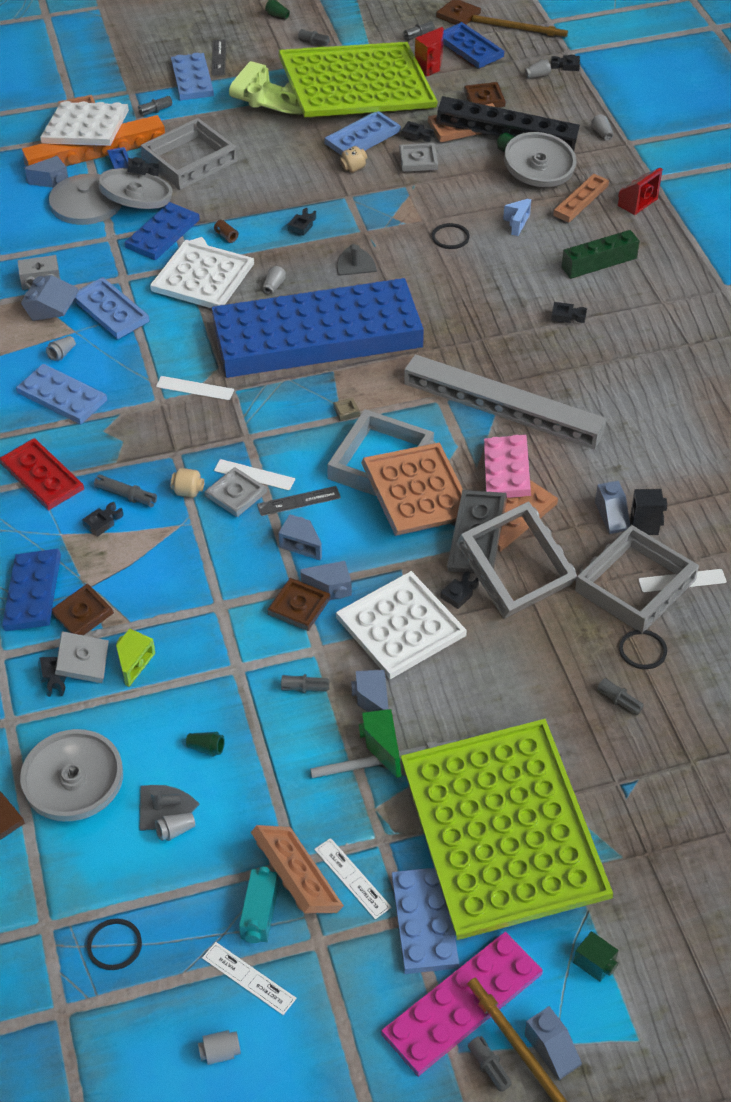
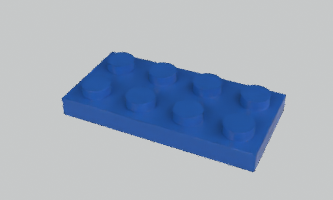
(471, 45)
(162, 231)
(31, 590)

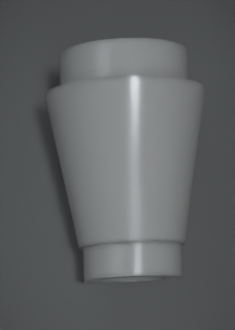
(538, 69)
(602, 127)
(275, 277)
(58, 349)
(174, 825)

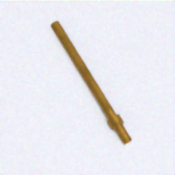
(550, 31)
(489, 1005)

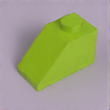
(134, 654)

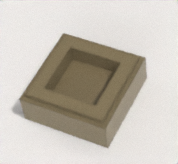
(346, 409)

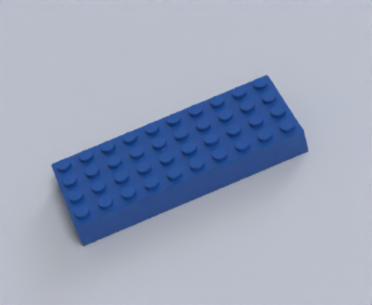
(317, 327)

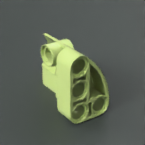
(254, 87)

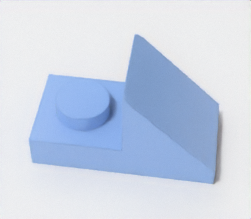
(517, 215)

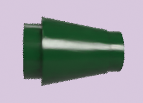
(276, 9)
(207, 742)

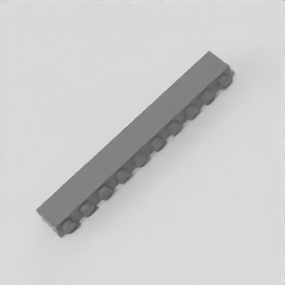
(505, 401)

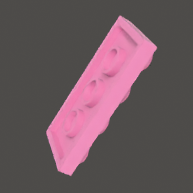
(507, 465)

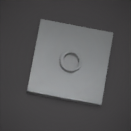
(418, 157)
(235, 491)
(81, 657)

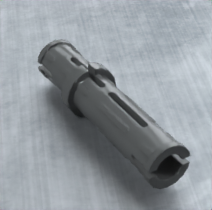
(133, 493)

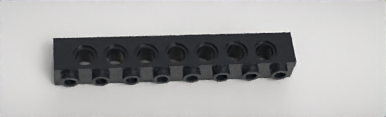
(499, 121)

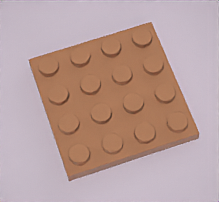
(415, 487)

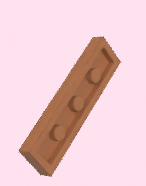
(581, 198)

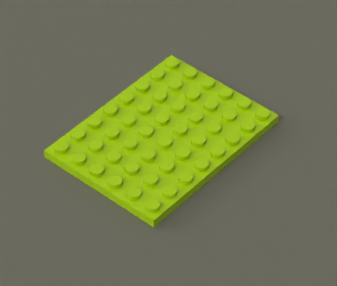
(356, 79)
(504, 829)

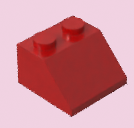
(430, 51)
(640, 192)

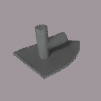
(355, 261)
(163, 801)

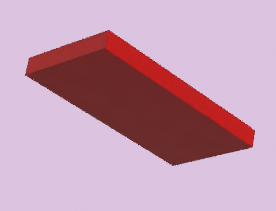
(41, 474)

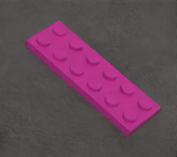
(452, 1009)

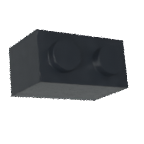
(648, 510)

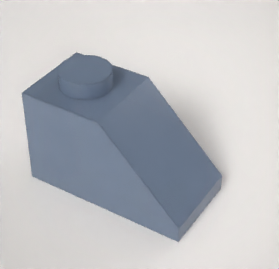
(46, 173)
(612, 506)
(300, 537)
(329, 578)
(370, 690)
(552, 1042)

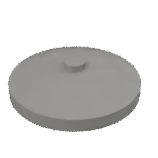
(540, 159)
(134, 189)
(80, 201)
(71, 775)

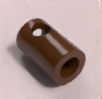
(226, 231)

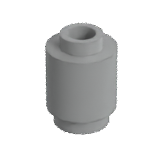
(219, 1047)

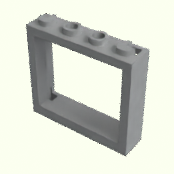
(223, 156)
(369, 420)
(633, 537)
(488, 576)

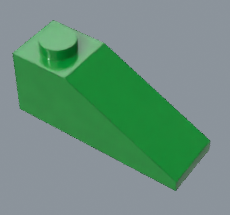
(381, 738)

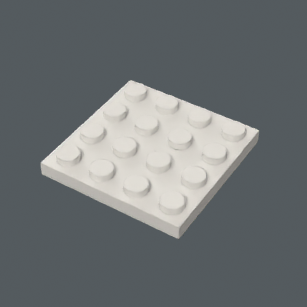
(85, 123)
(202, 274)
(401, 624)

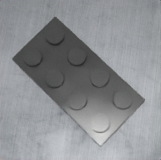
(474, 510)

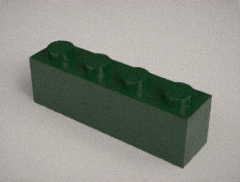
(600, 254)

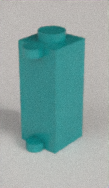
(259, 905)

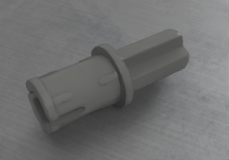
(418, 30)
(313, 37)
(155, 105)
(304, 683)
(619, 696)
(489, 1063)

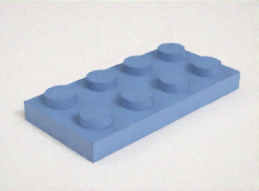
(192, 76)
(363, 133)
(110, 308)
(61, 394)
(423, 922)

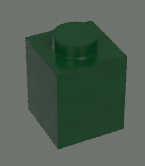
(596, 957)

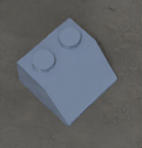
(48, 298)

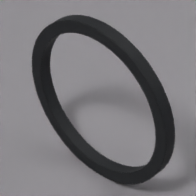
(450, 246)
(641, 666)
(121, 965)

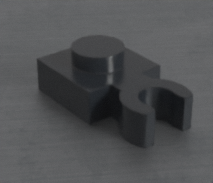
(567, 63)
(415, 131)
(140, 167)
(302, 223)
(565, 312)
(100, 520)
(459, 591)
(47, 674)

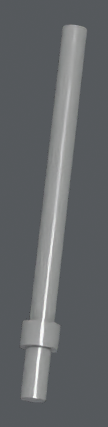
(365, 762)

